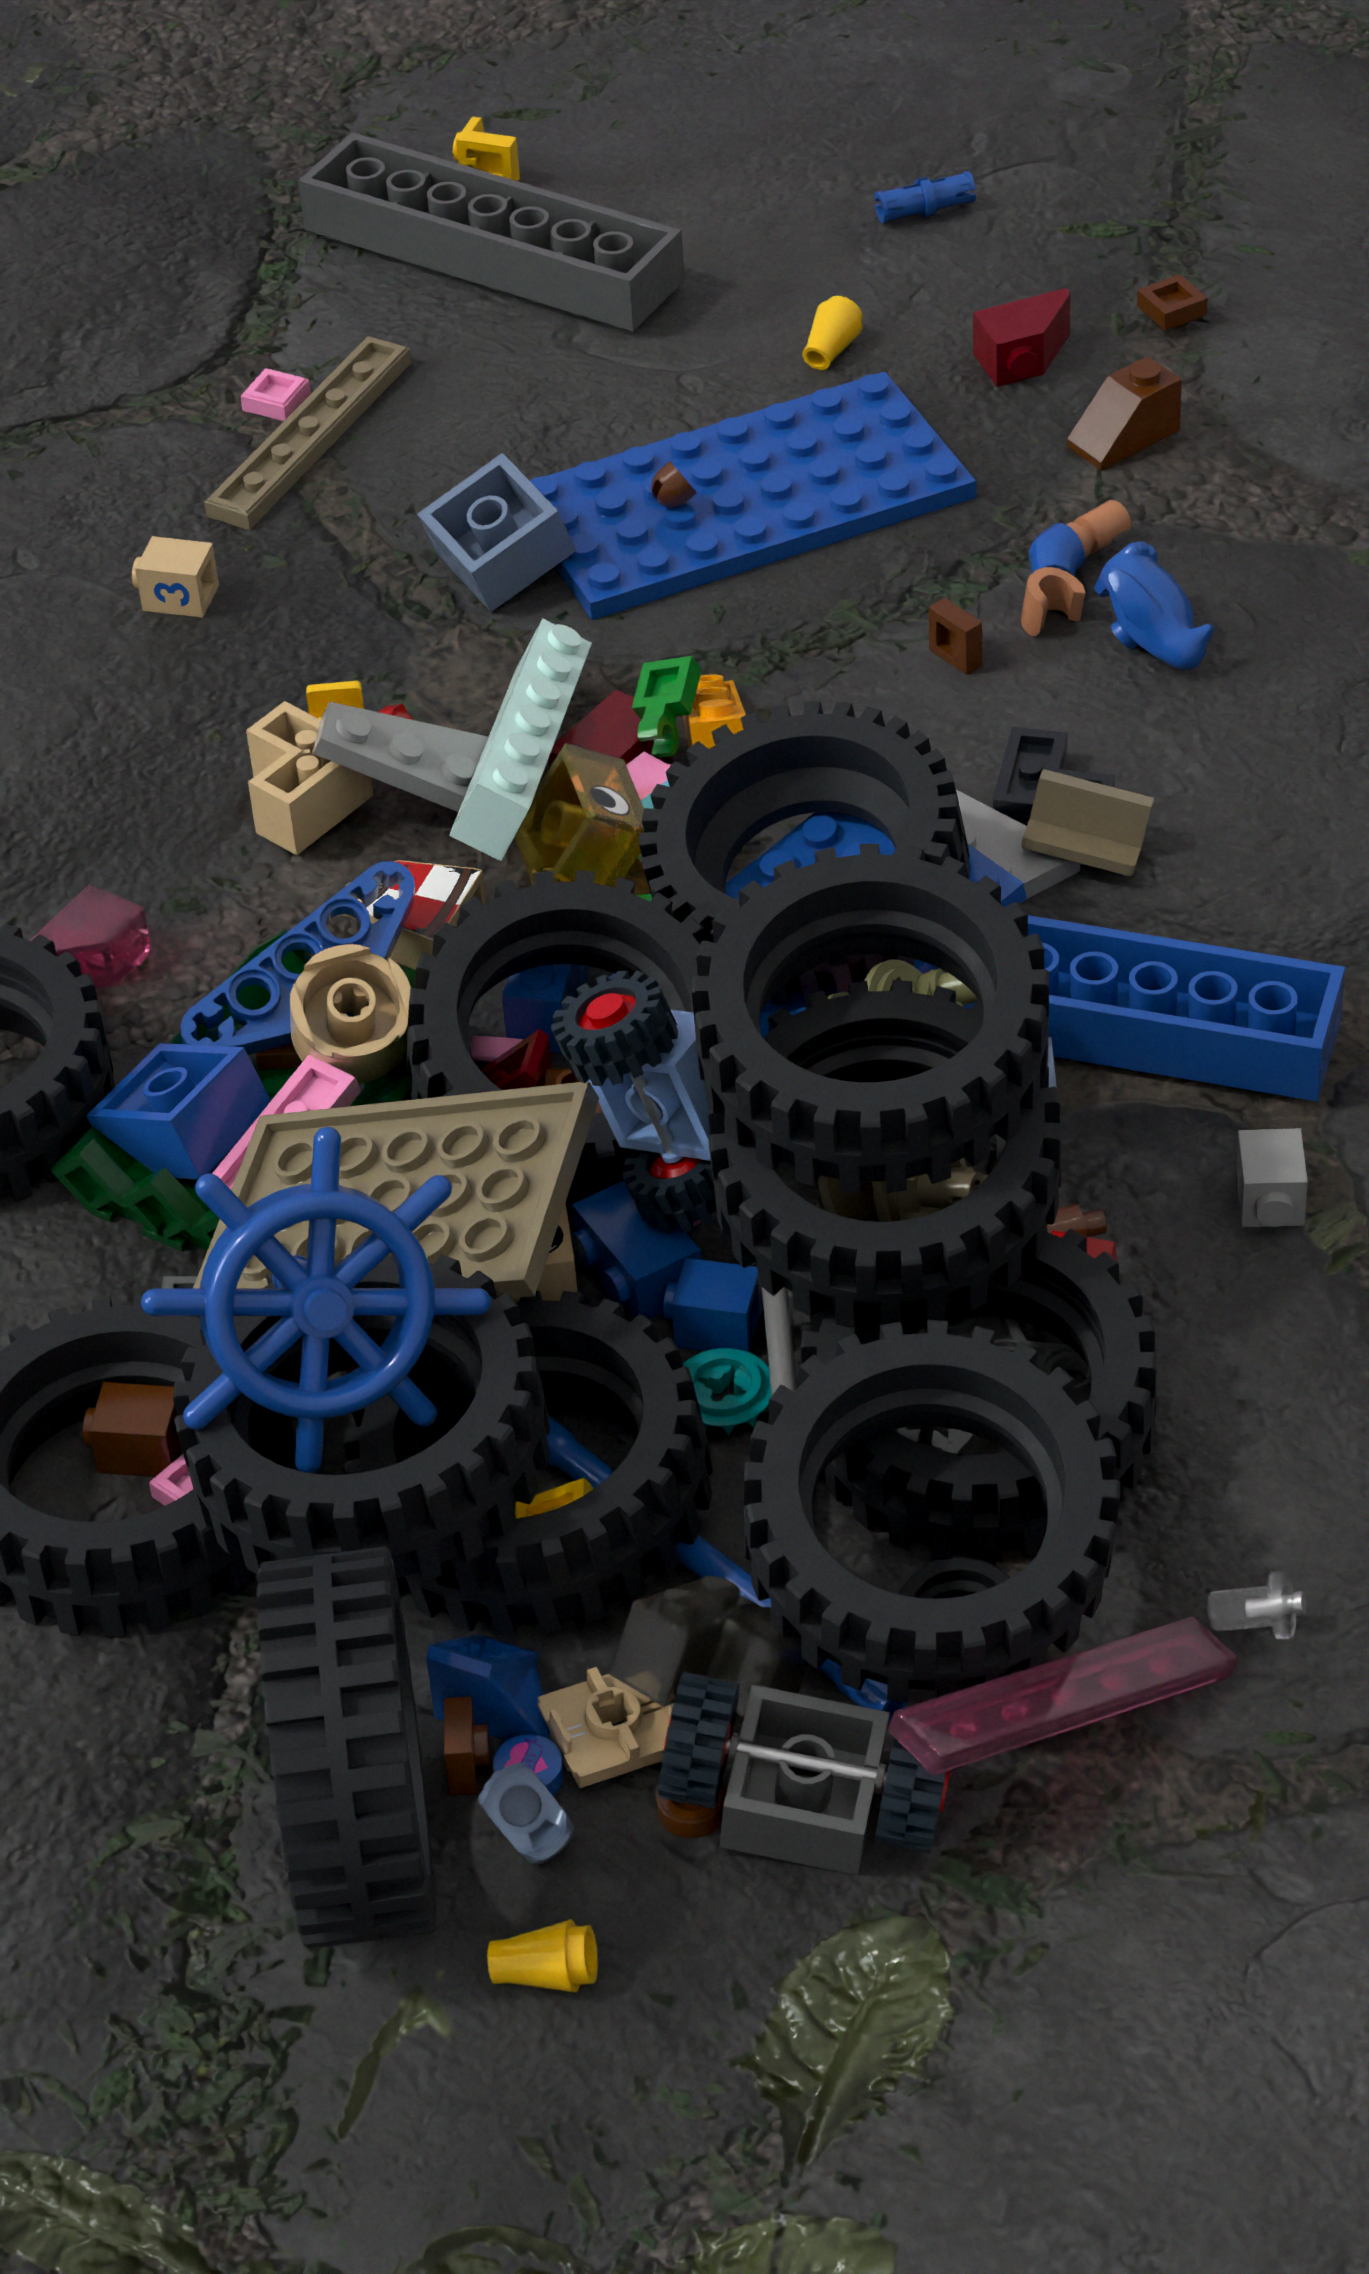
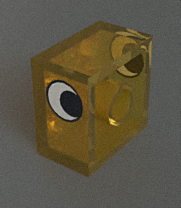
(583, 819)

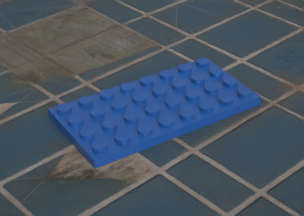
(763, 488)

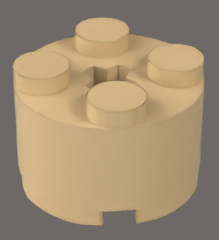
(356, 982)

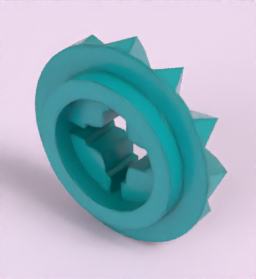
(715, 1371)

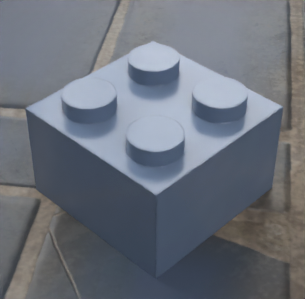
(497, 532)

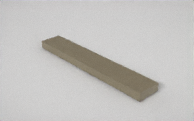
(307, 433)

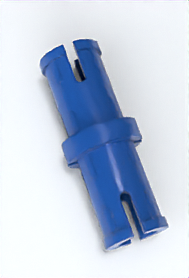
(925, 197)

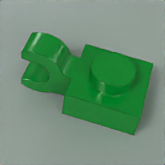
(662, 694)

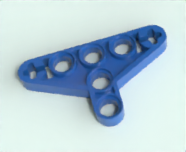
(271, 1024)

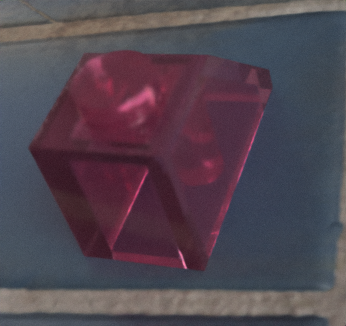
(102, 934)

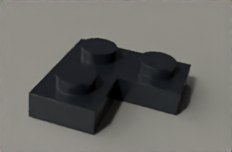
(1023, 762)

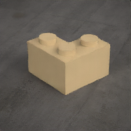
(292, 790)

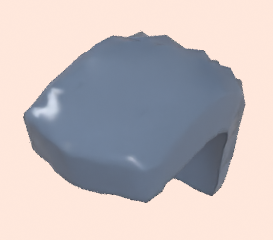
(526, 1813)

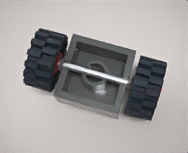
(797, 1775)

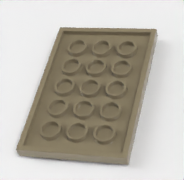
(500, 1150)

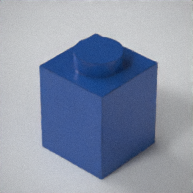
(714, 1305)

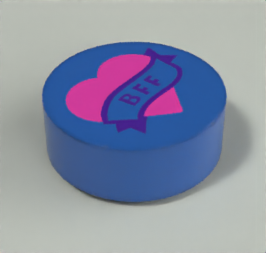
(538, 1753)

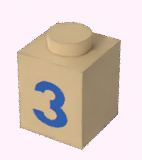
(176, 576)

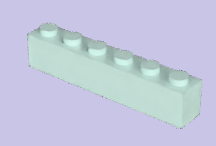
(521, 740)

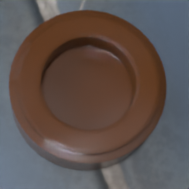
(688, 1819)

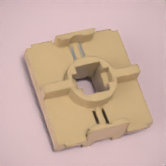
(583, 1729)

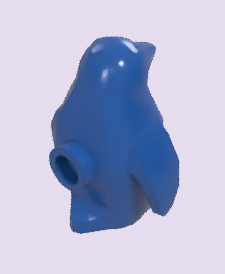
(1152, 608)

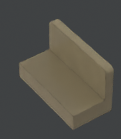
(1087, 823)

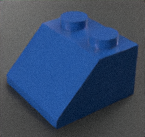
(183, 1107)

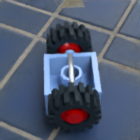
(649, 1091)

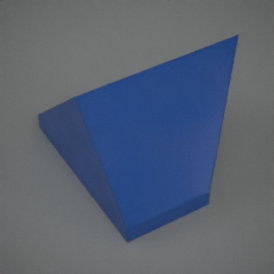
(498, 1678)

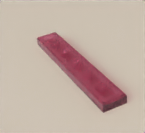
(1061, 1695)

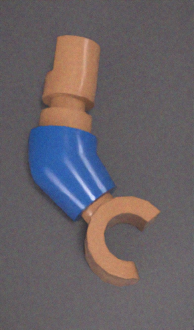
(1058, 555)

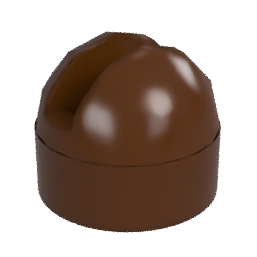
(671, 487)

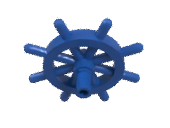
(316, 1301)

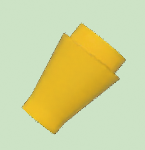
(833, 329)
(548, 1958)

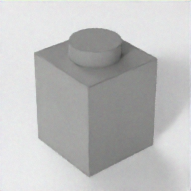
(1271, 1177)

